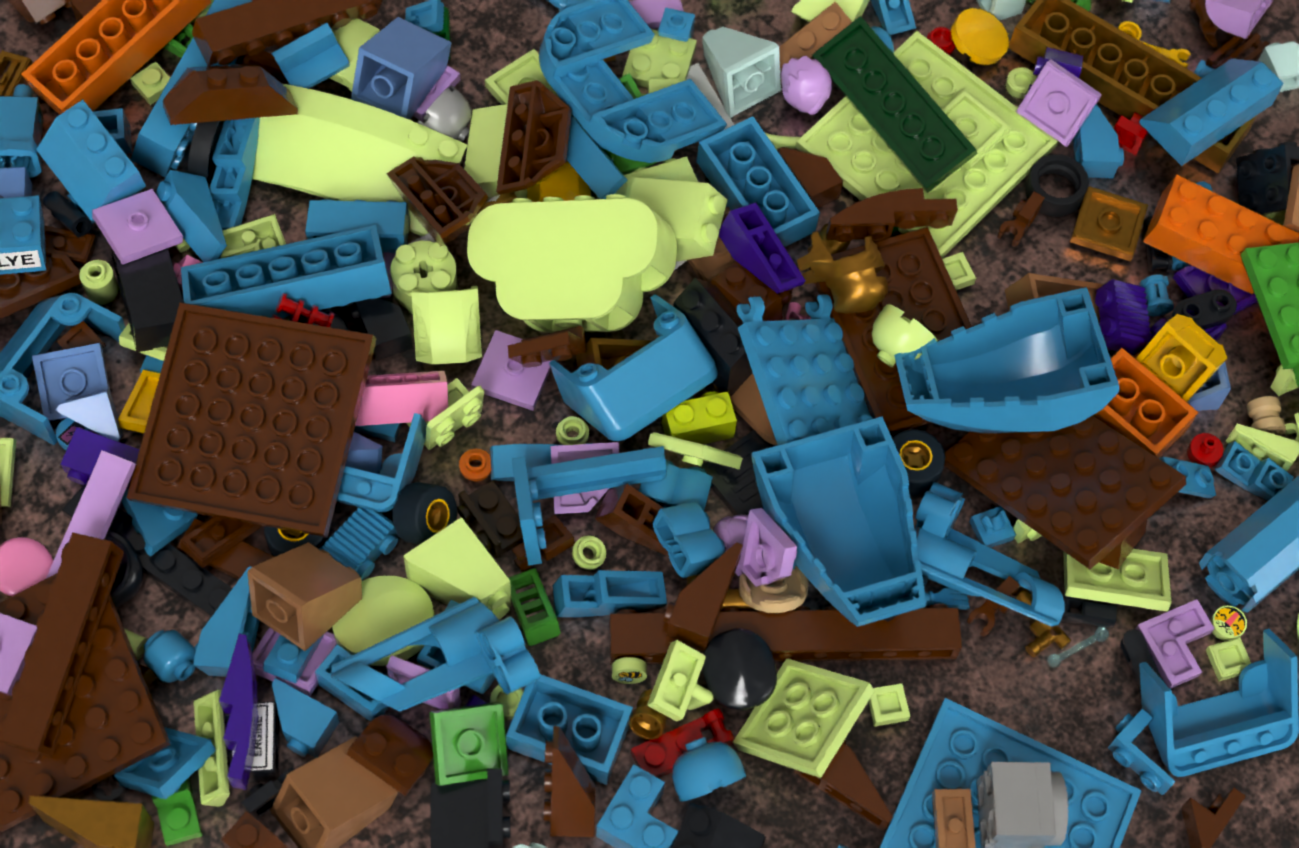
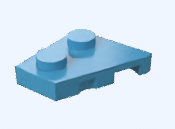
(157, 523)

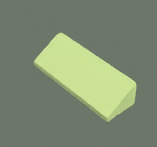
(213, 774)

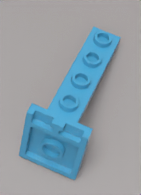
(574, 478)

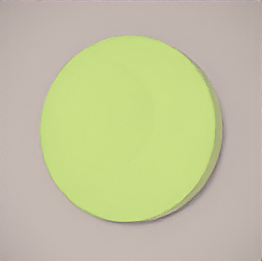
(385, 610)

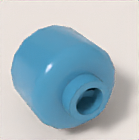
(169, 656)

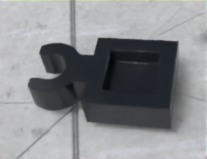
(261, 797)

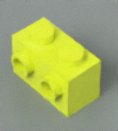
(702, 419)

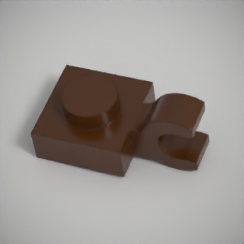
(1025, 215)
(557, 540)
(990, 608)

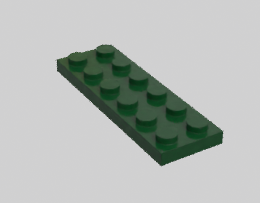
(895, 104)

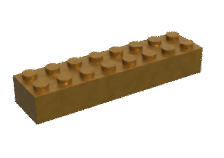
(1114, 64)

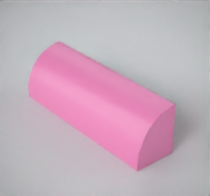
(399, 396)

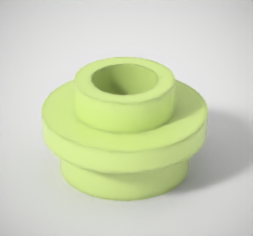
(572, 424)
(597, 548)

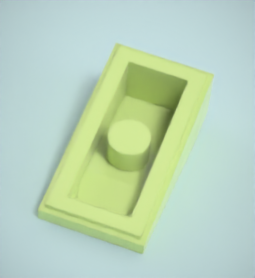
(1266, 445)

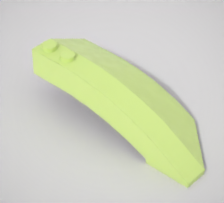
(345, 149)

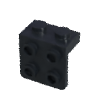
(1266, 177)
(470, 813)

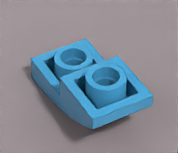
(502, 463)
(1256, 476)

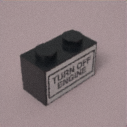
(266, 756)

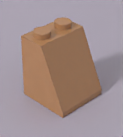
(302, 593)
(330, 800)

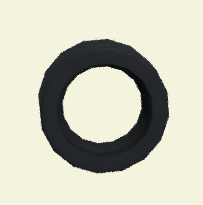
(1065, 167)

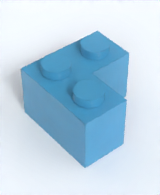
(629, 818)

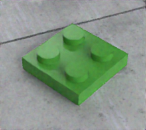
(468, 742)

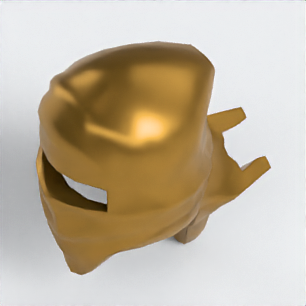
(850, 278)

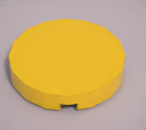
(980, 36)

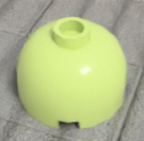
(898, 334)

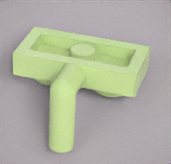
(677, 683)

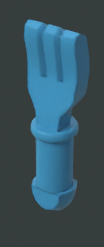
(948, 597)

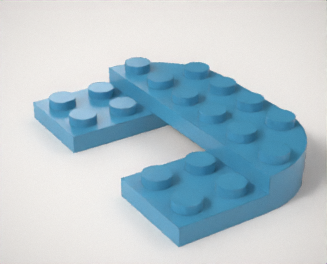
(632, 128)

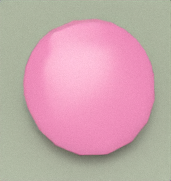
(22, 564)

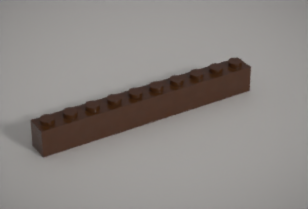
(803, 634)

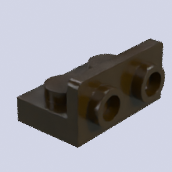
(492, 517)

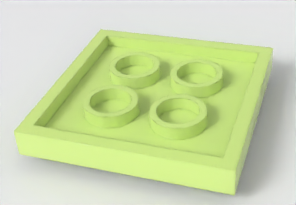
(804, 717)

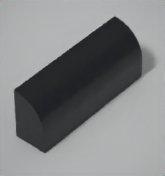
(149, 298)

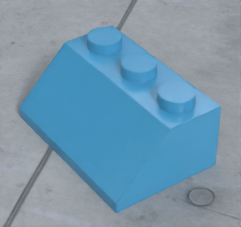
(88, 160)

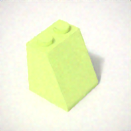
(688, 207)
(459, 568)

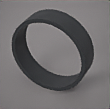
(203, 148)

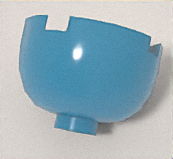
(705, 768)

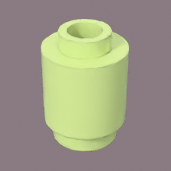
(99, 281)

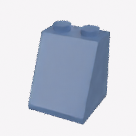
(399, 67)

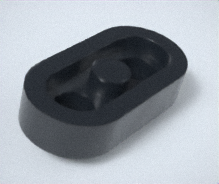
(1206, 309)

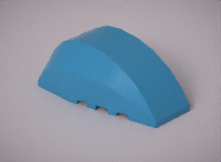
(1014, 371)
(849, 515)

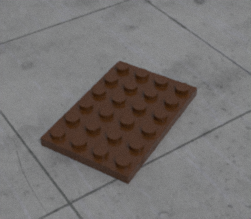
(921, 289)
(1070, 485)

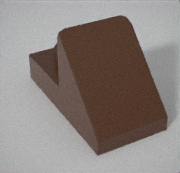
(1205, 824)

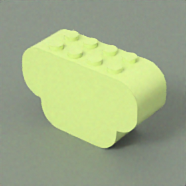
(572, 259)

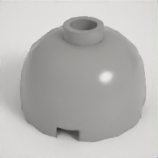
(449, 114)

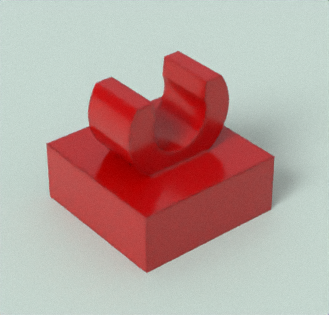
(1130, 133)

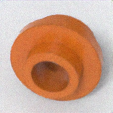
(475, 473)

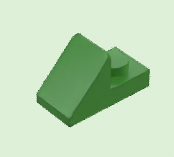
(178, 815)

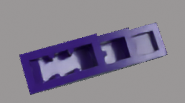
(240, 701)

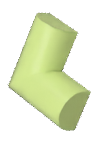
(253, 236)

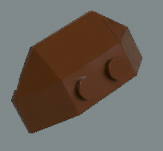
(227, 94)
(533, 137)
(439, 196)

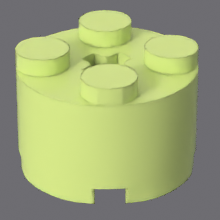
(422, 267)

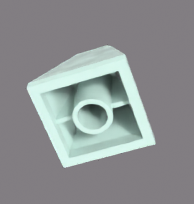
(742, 67)

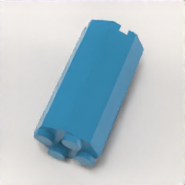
(1257, 552)

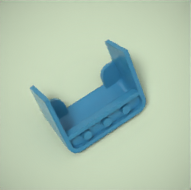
(36, 338)
(644, 383)
(382, 490)
(1231, 725)

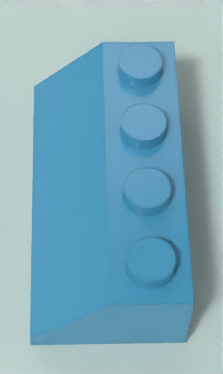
(1212, 108)

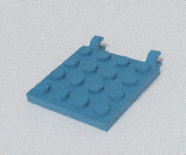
(802, 371)

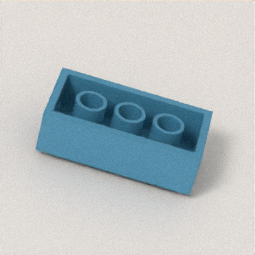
(749, 171)

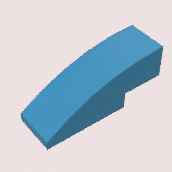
(608, 593)

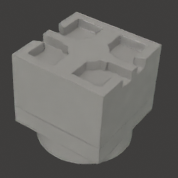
(1022, 806)

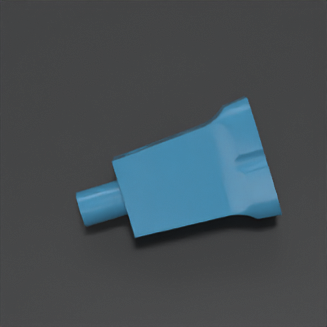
(21, 130)

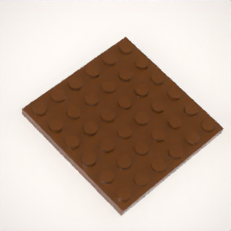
(252, 419)
(106, 726)

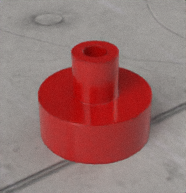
(1205, 449)

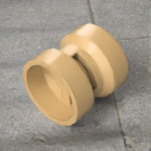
(1266, 415)

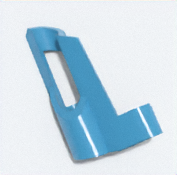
(949, 554)
(473, 648)

